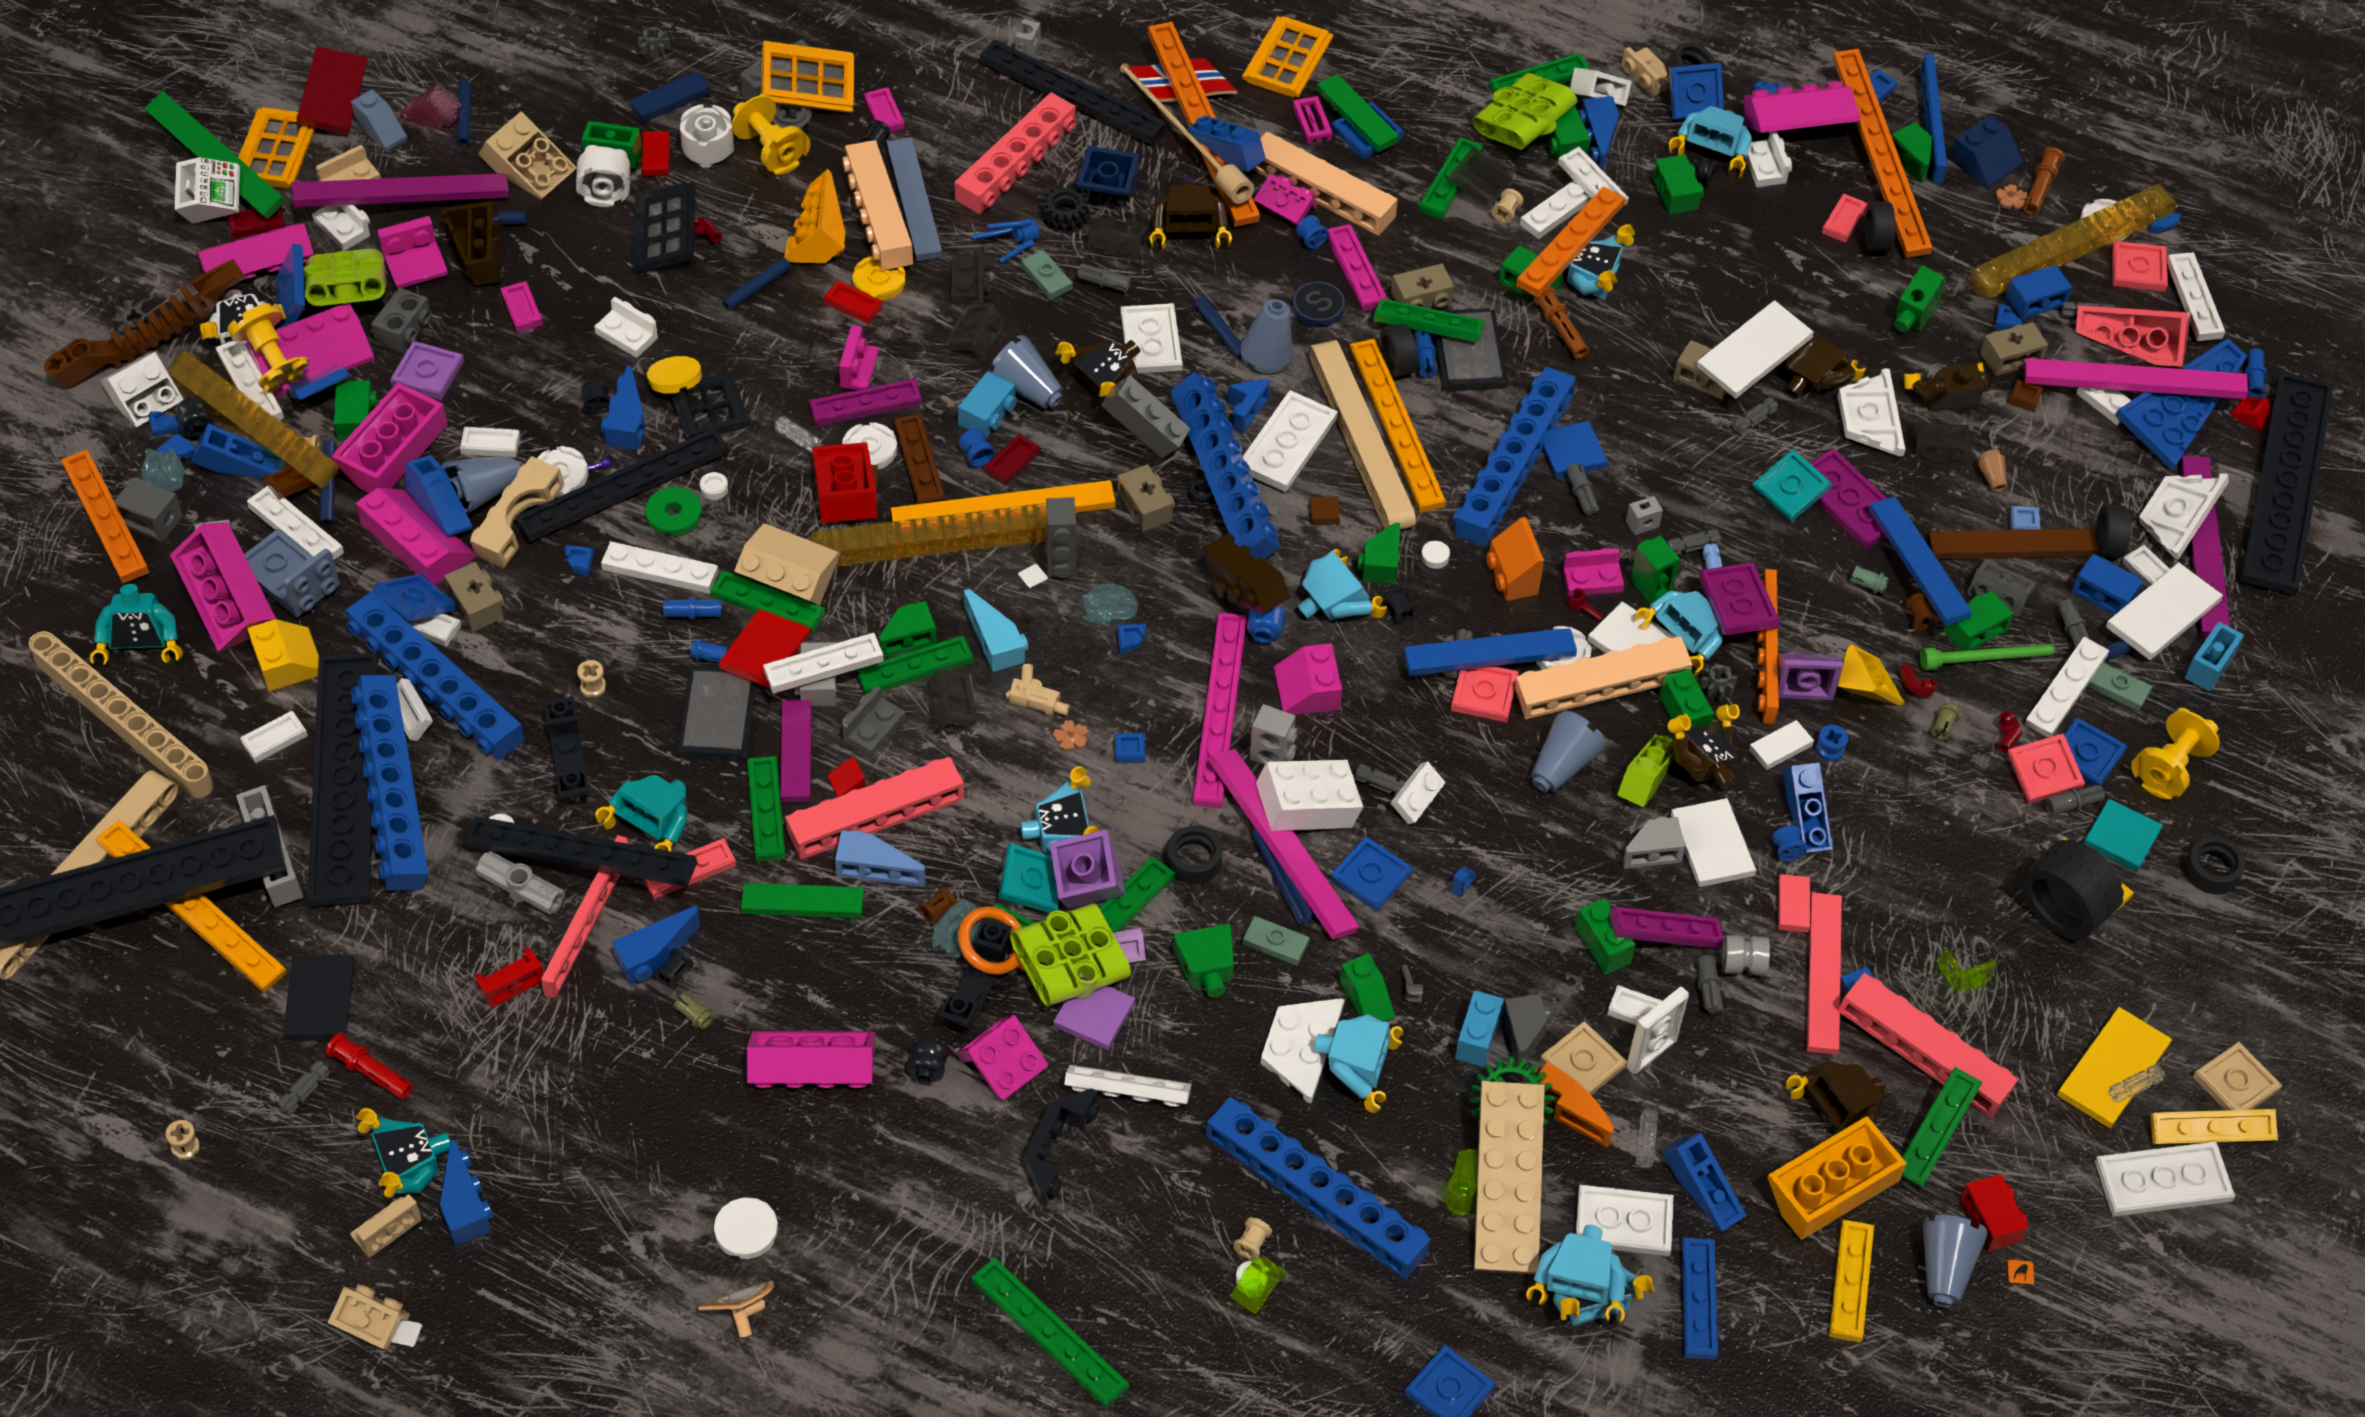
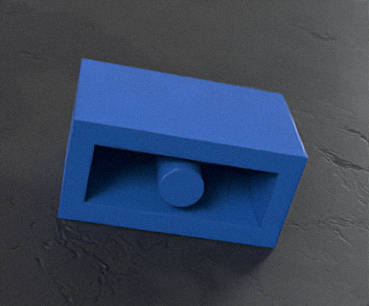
(2038, 292)
(2106, 585)

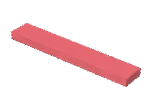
(579, 930)
(1824, 974)

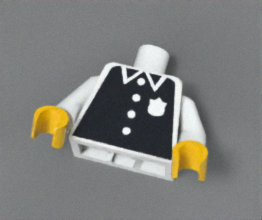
(227, 312)

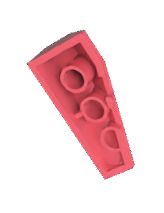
(2147, 334)

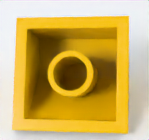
(284, 653)

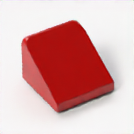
(2253, 412)
(846, 778)

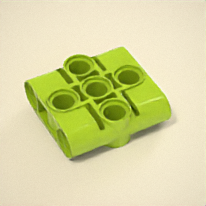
(1524, 111)
(344, 277)
(1062, 975)

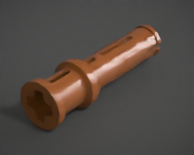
(2045, 173)
(1557, 314)

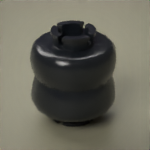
(193, 416)
(927, 1060)

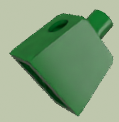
(1917, 308)
(1206, 957)

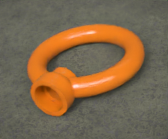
(970, 954)

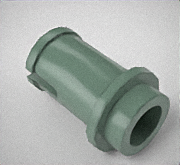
(1870, 579)

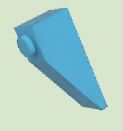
(996, 633)

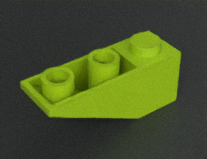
(1647, 771)

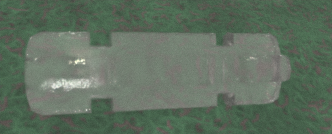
(797, 433)
(2136, 1083)
(1647, 1138)

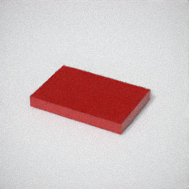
(762, 642)

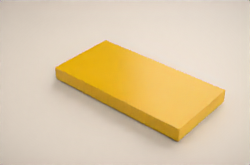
(2117, 1053)

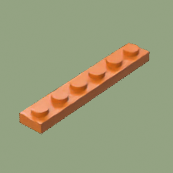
(1570, 241)
(105, 516)
(1768, 658)

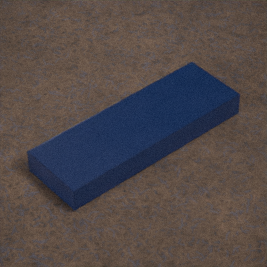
(670, 96)

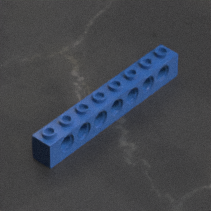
(1514, 456)
(1224, 466)
(434, 676)
(384, 735)
(1323, 1202)

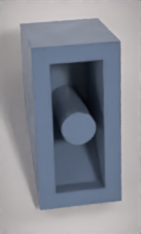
(377, 120)

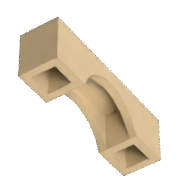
(534, 485)

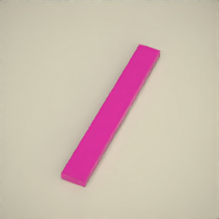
(2136, 378)
(1220, 707)
(1285, 847)

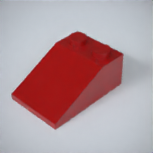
(844, 482)

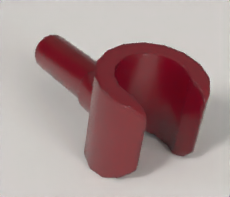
(1580, 604)

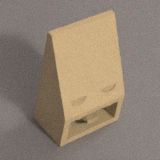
(526, 157)

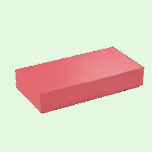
(1844, 218)
(1794, 903)

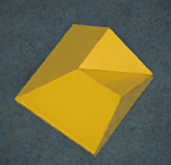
(1867, 677)

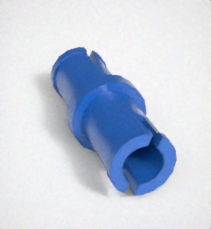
(1426, 353)
(2255, 373)
(691, 608)

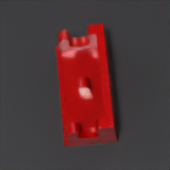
(510, 980)

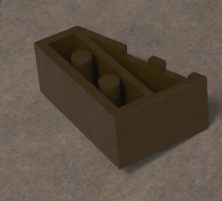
(478, 239)
(1242, 577)

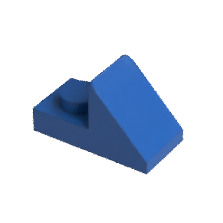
(1248, 401)

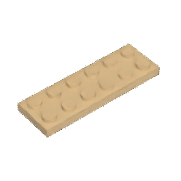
(1509, 1177)

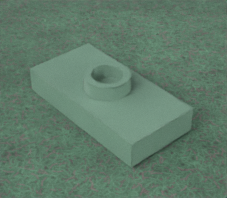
(1046, 274)
(2120, 687)
(1276, 941)

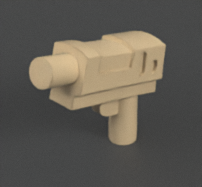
(1031, 694)

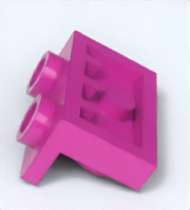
(1284, 199)
(857, 361)
(1593, 571)

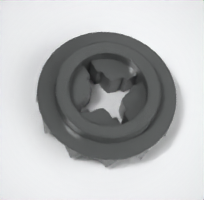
(801, 114)

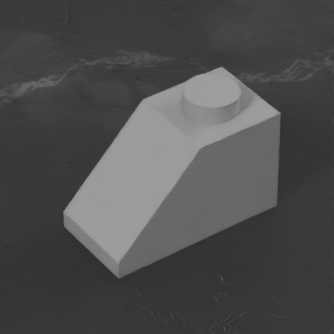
(1656, 844)

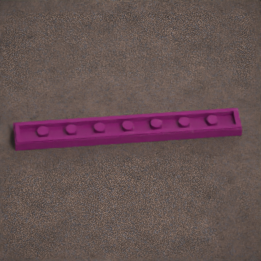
(399, 190)
(2206, 550)

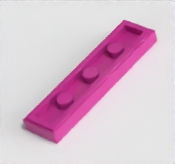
(1356, 267)

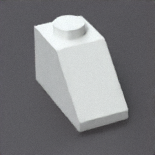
(1598, 84)

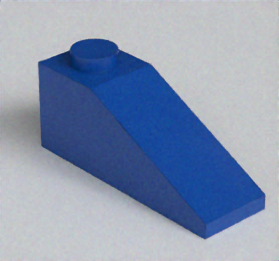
(234, 455)
(650, 947)
(1704, 1180)

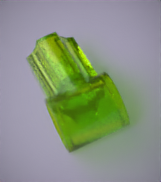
(1463, 1182)

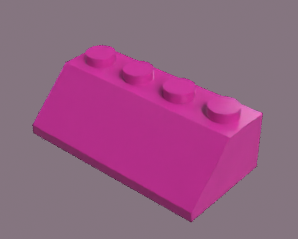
(1800, 107)
(258, 251)
(326, 341)
(389, 437)
(412, 534)
(221, 584)
(811, 1058)

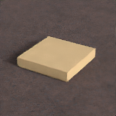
(1585, 1058)
(2237, 1079)

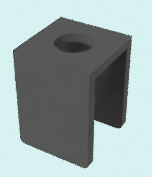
(150, 508)

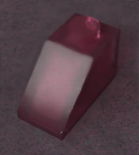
(432, 108)

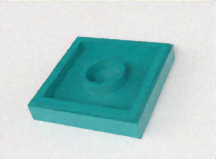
(1792, 485)
(2123, 835)
(1029, 879)

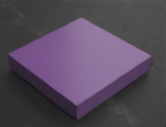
(427, 369)
(1095, 1017)

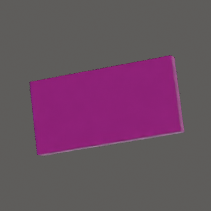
(1849, 498)

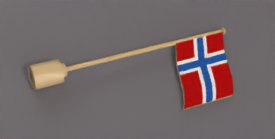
(1156, 86)

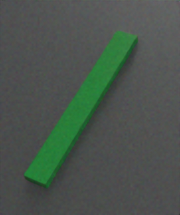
(205, 145)

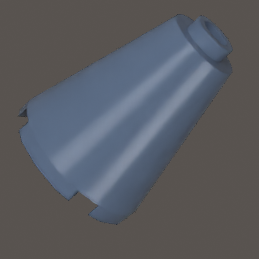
(1269, 339)
(1028, 371)
(480, 479)
(1566, 751)
(1950, 1256)

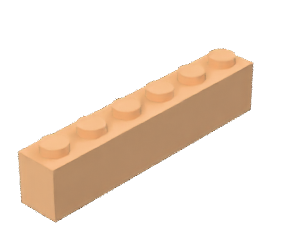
(1330, 185)
(877, 205)
(1600, 677)

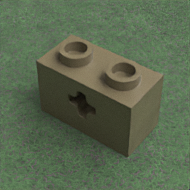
(1424, 287)
(2009, 348)
(1690, 374)
(1145, 497)
(474, 596)

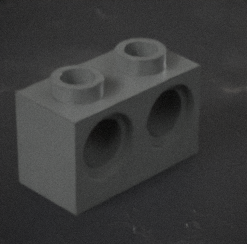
(401, 320)

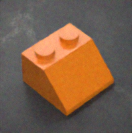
(1516, 561)

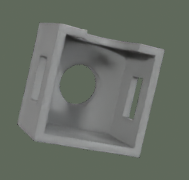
(1028, 41)
(1637, 517)

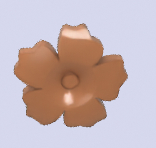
(2011, 197)
(1071, 736)

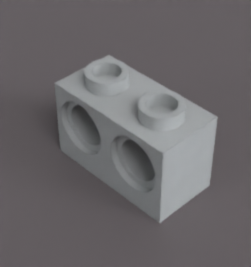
(1273, 736)

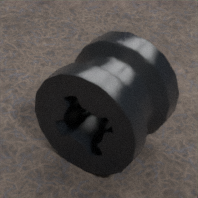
(595, 396)

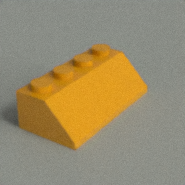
(1835, 1177)

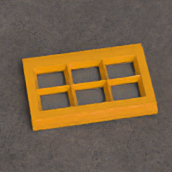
(1287, 56)
(808, 76)
(276, 146)

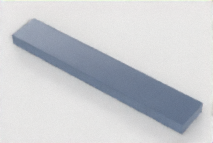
(914, 199)

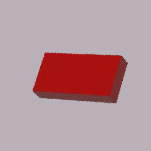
(656, 153)
(853, 302)

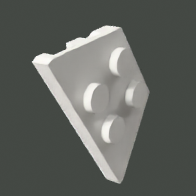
(1872, 413)
(2180, 509)
(1292, 1043)

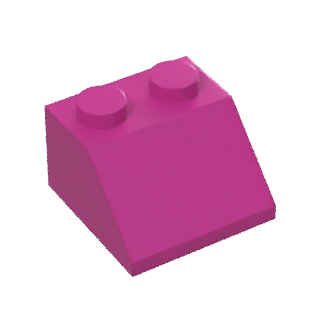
(1309, 680)

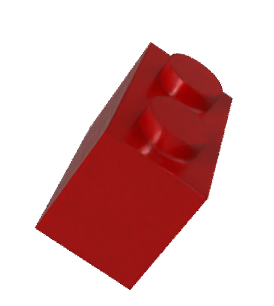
(1993, 1206)

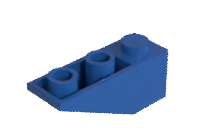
(1600, 121)
(1229, 142)
(625, 419)
(435, 494)
(1808, 805)
(460, 1203)

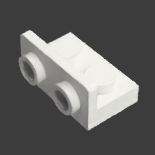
(1768, 161)
(343, 224)
(627, 328)

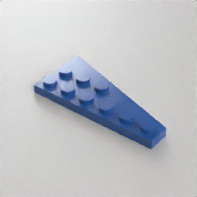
(2171, 421)

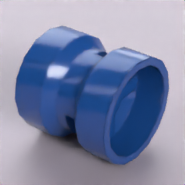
(973, 443)

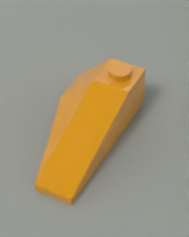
(819, 227)

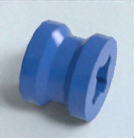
(1312, 232)
(1828, 749)
(1789, 843)

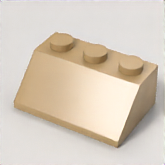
(788, 563)

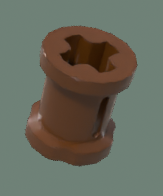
(1922, 612)
(937, 905)

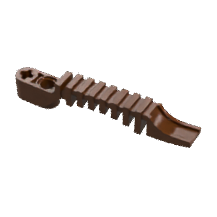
(85, 357)

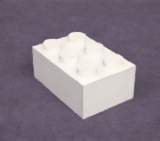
(1309, 795)

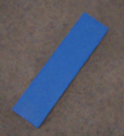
(1699, 1298)

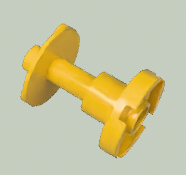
(780, 144)
(259, 330)
(2165, 768)

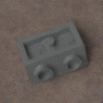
(2007, 585)
(871, 722)

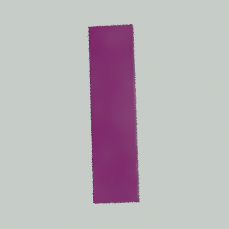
(865, 402)
(796, 751)
(1666, 927)

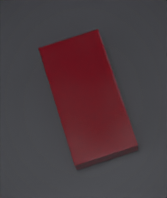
(252, 223)
(1012, 459)

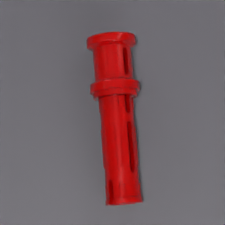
(358, 1059)

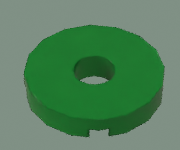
(669, 499)

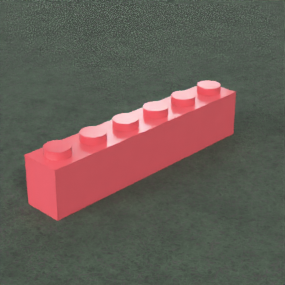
(875, 806)
(1925, 1041)

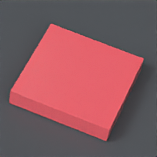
(2139, 266)
(1485, 692)
(2045, 768)

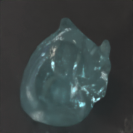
(163, 469)
(1109, 603)
(946, 931)

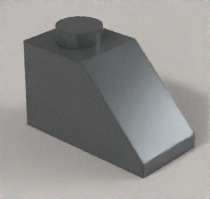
(1525, 1023)

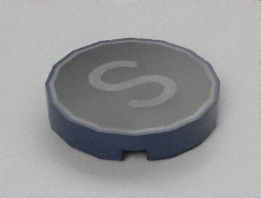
(1318, 303)

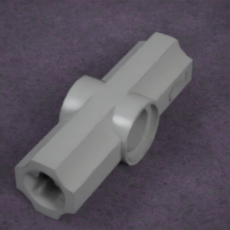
(507, 875)

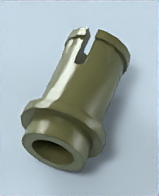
(1947, 716)
(698, 1014)

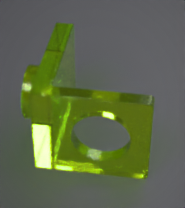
(1970, 978)
(1257, 1283)

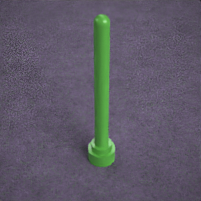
(1932, 659)

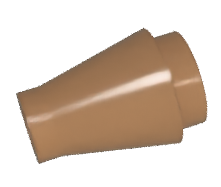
(1993, 468)

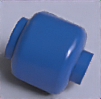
(1266, 626)

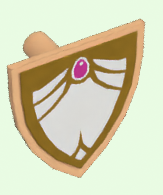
(743, 1304)

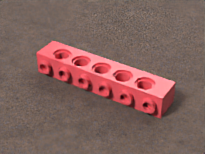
(1015, 153)

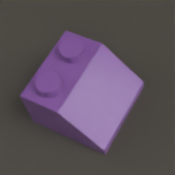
(1808, 676)
(1087, 869)

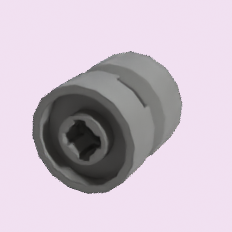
(1745, 955)

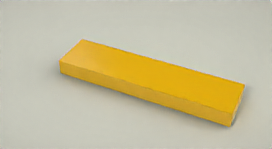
(2214, 1126)
(1851, 1281)

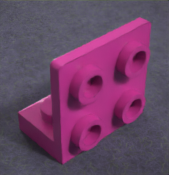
(412, 252)
(1004, 1056)

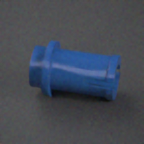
(707, 651)

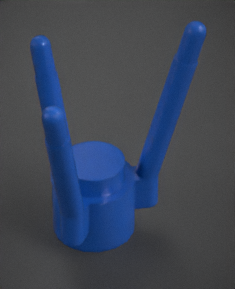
(1023, 231)

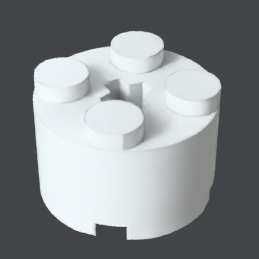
(706, 135)
(603, 175)

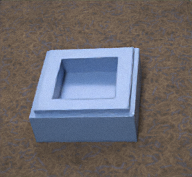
(2024, 518)

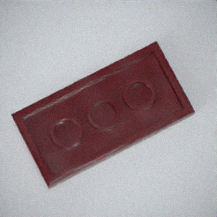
(330, 88)

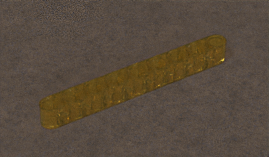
(2075, 239)
(253, 419)
(935, 534)

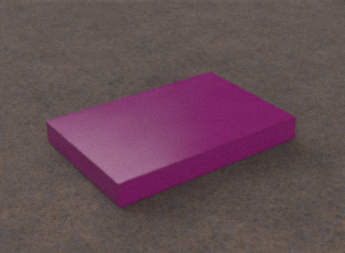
(1738, 599)

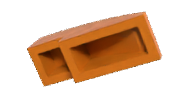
(1577, 1107)

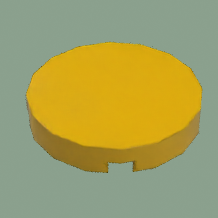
(877, 282)
(674, 373)

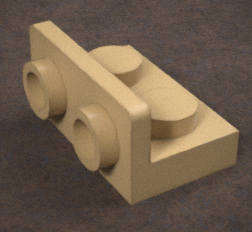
(1646, 70)
(348, 166)
(387, 1225)
(368, 1316)

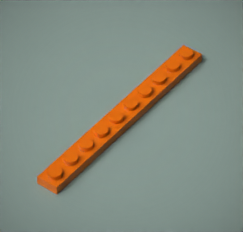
(1194, 105)
(1883, 154)

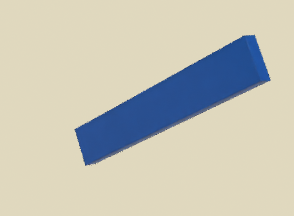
(1933, 118)
(1920, 561)
(1489, 651)

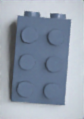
(291, 573)

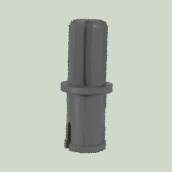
(1104, 277)
(1582, 488)
(2073, 622)
(2074, 799)
(1709, 983)

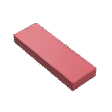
(711, 860)

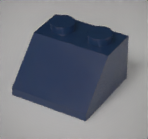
(1986, 152)
(1109, 171)

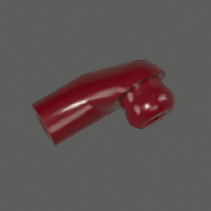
(706, 228)
(1921, 688)
(2010, 729)

